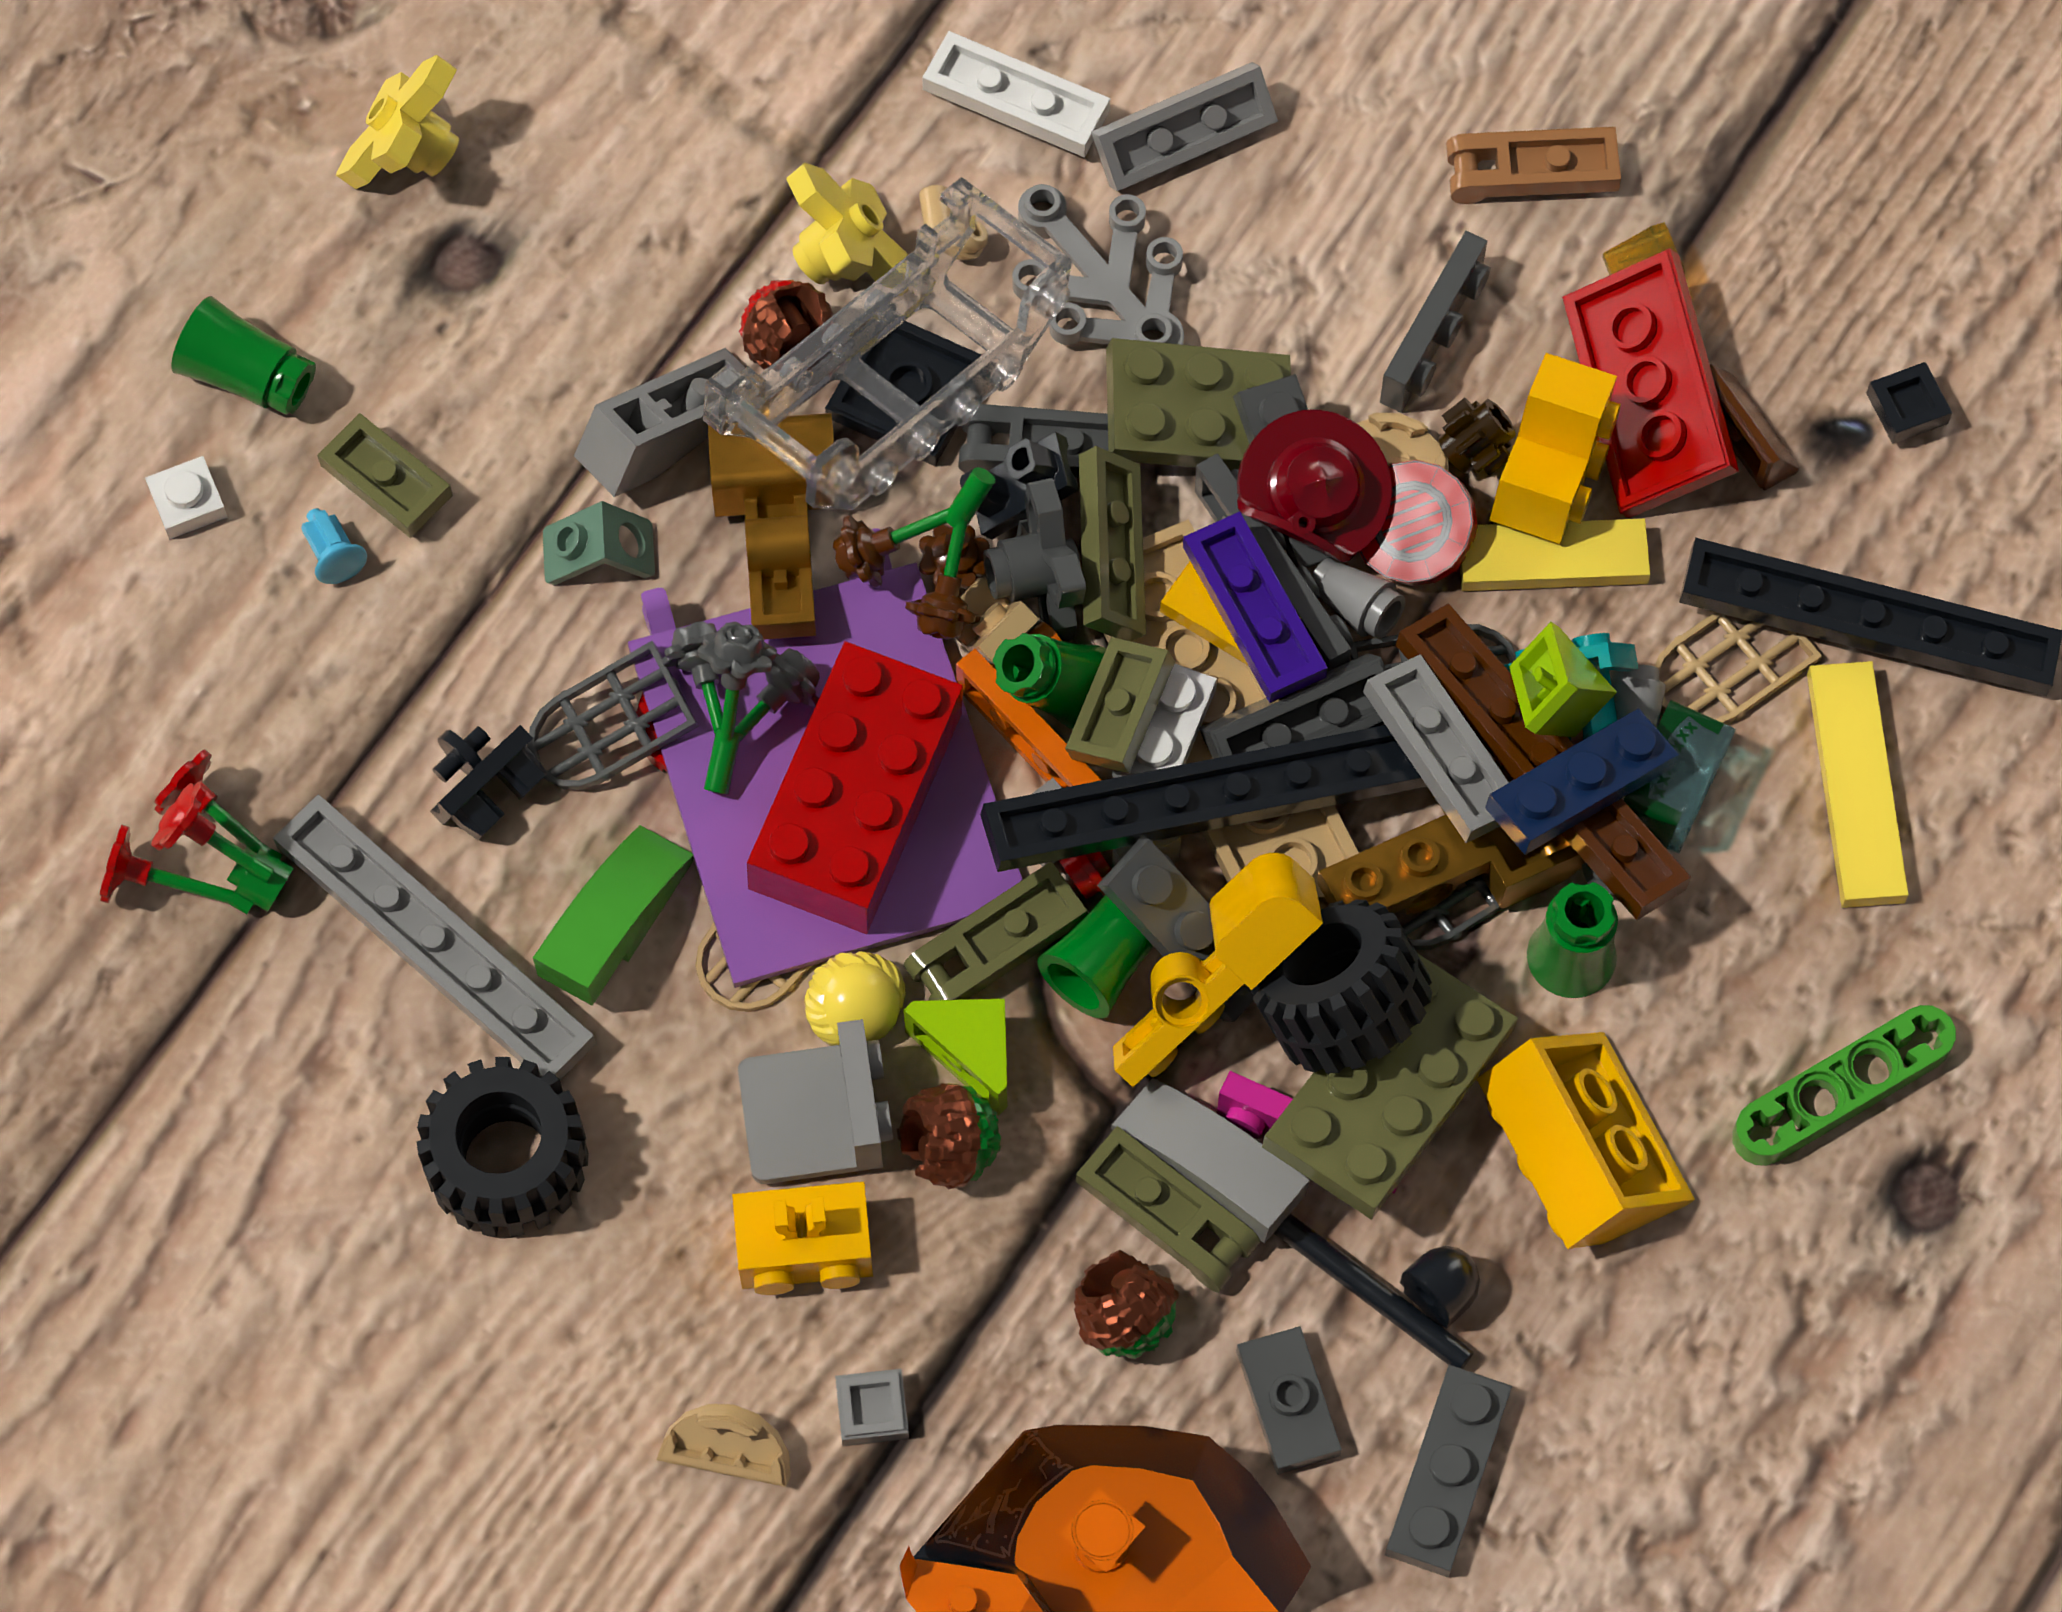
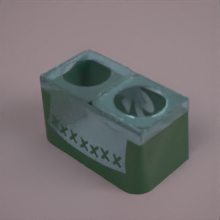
(1675, 798)

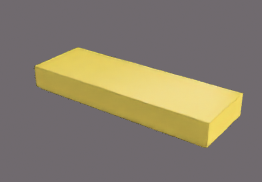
(1588, 556)

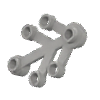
(1103, 282)

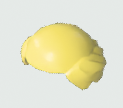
(854, 989)

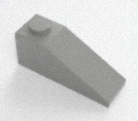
(649, 426)

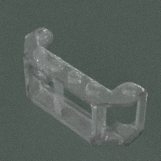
(839, 477)

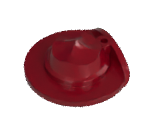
(1316, 482)

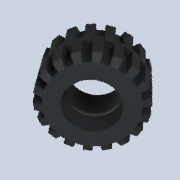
(1346, 990)
(491, 1098)

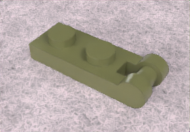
(998, 935)
(1166, 1208)

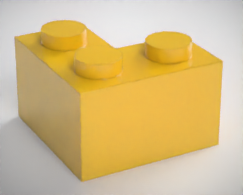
(1557, 449)

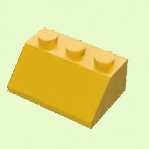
(1583, 1138)

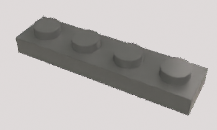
(1218, 492)

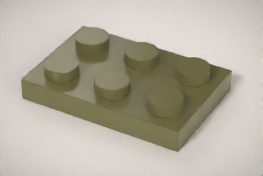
(1179, 402)

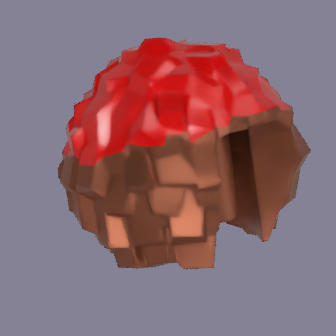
(780, 319)

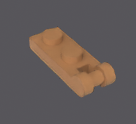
(1534, 163)

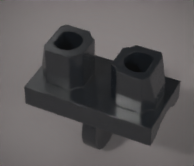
(1023, 464)
(508, 761)

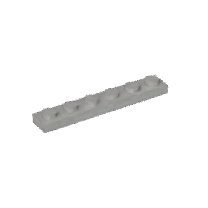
(433, 939)

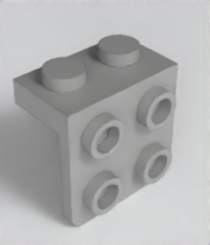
(815, 1109)

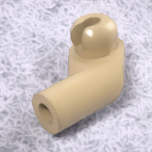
(935, 212)

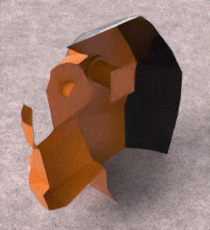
(1109, 1527)

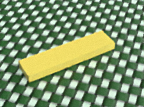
(1857, 784)

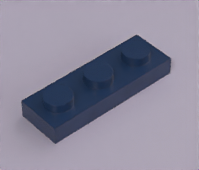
(1581, 781)

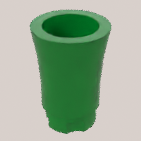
(241, 358)
(1048, 673)
(1575, 943)
(1095, 960)

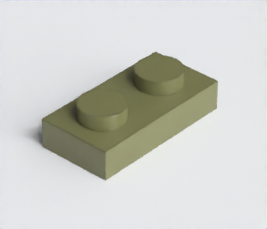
(385, 475)
(1120, 705)

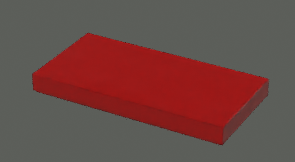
(1670, 414)

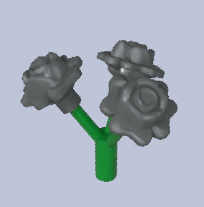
(736, 654)

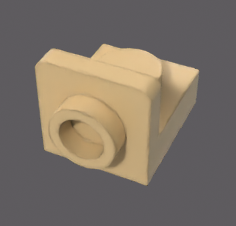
(998, 620)

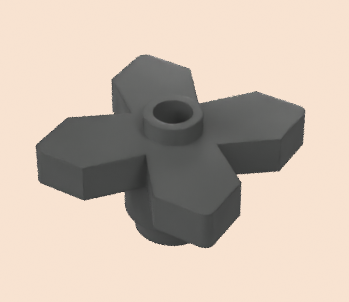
(1040, 562)

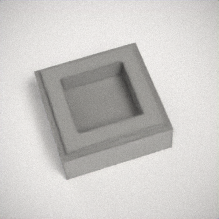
(872, 1407)

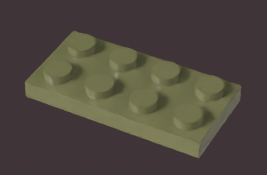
(1371, 1123)

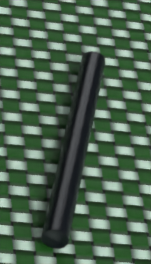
(1374, 1292)

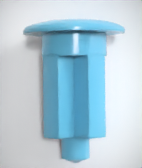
(335, 554)

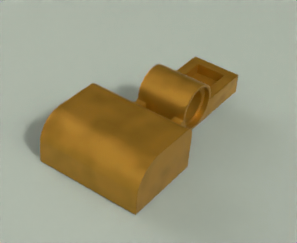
(772, 498)
(1432, 859)

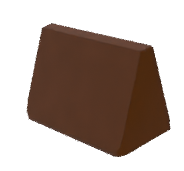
(1751, 434)

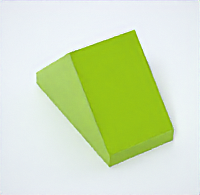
(1557, 685)
(966, 1040)

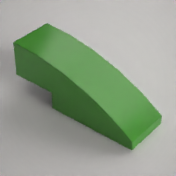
(611, 914)

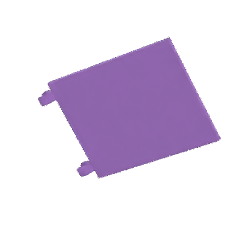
(947, 858)

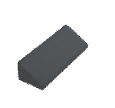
(1313, 712)

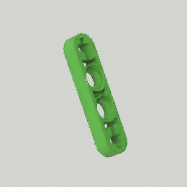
(1848, 1091)

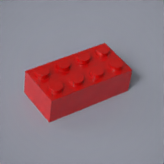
(855, 787)

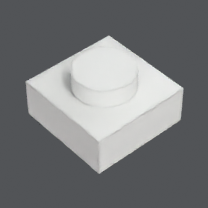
(186, 497)

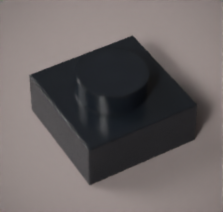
(1909, 402)

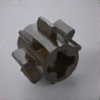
(1476, 436)

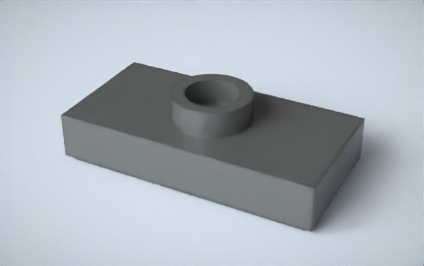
(1288, 1400)

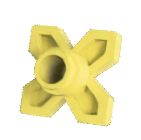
(404, 128)
(846, 228)

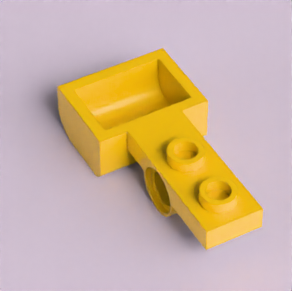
(1254, 928)

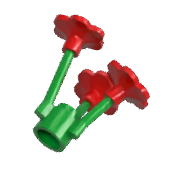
(257, 870)

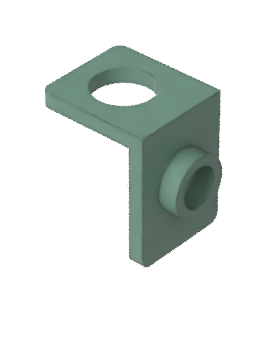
(593, 539)

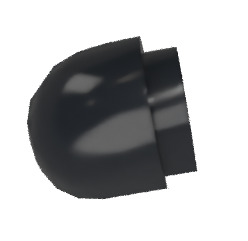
(1442, 1283)

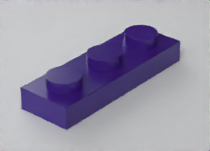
(1254, 607)

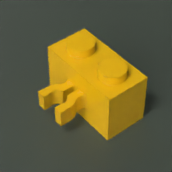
(802, 1237)

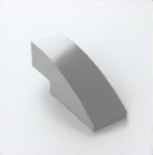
(1215, 1156)

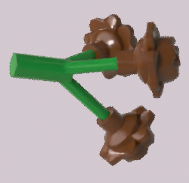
(949, 555)

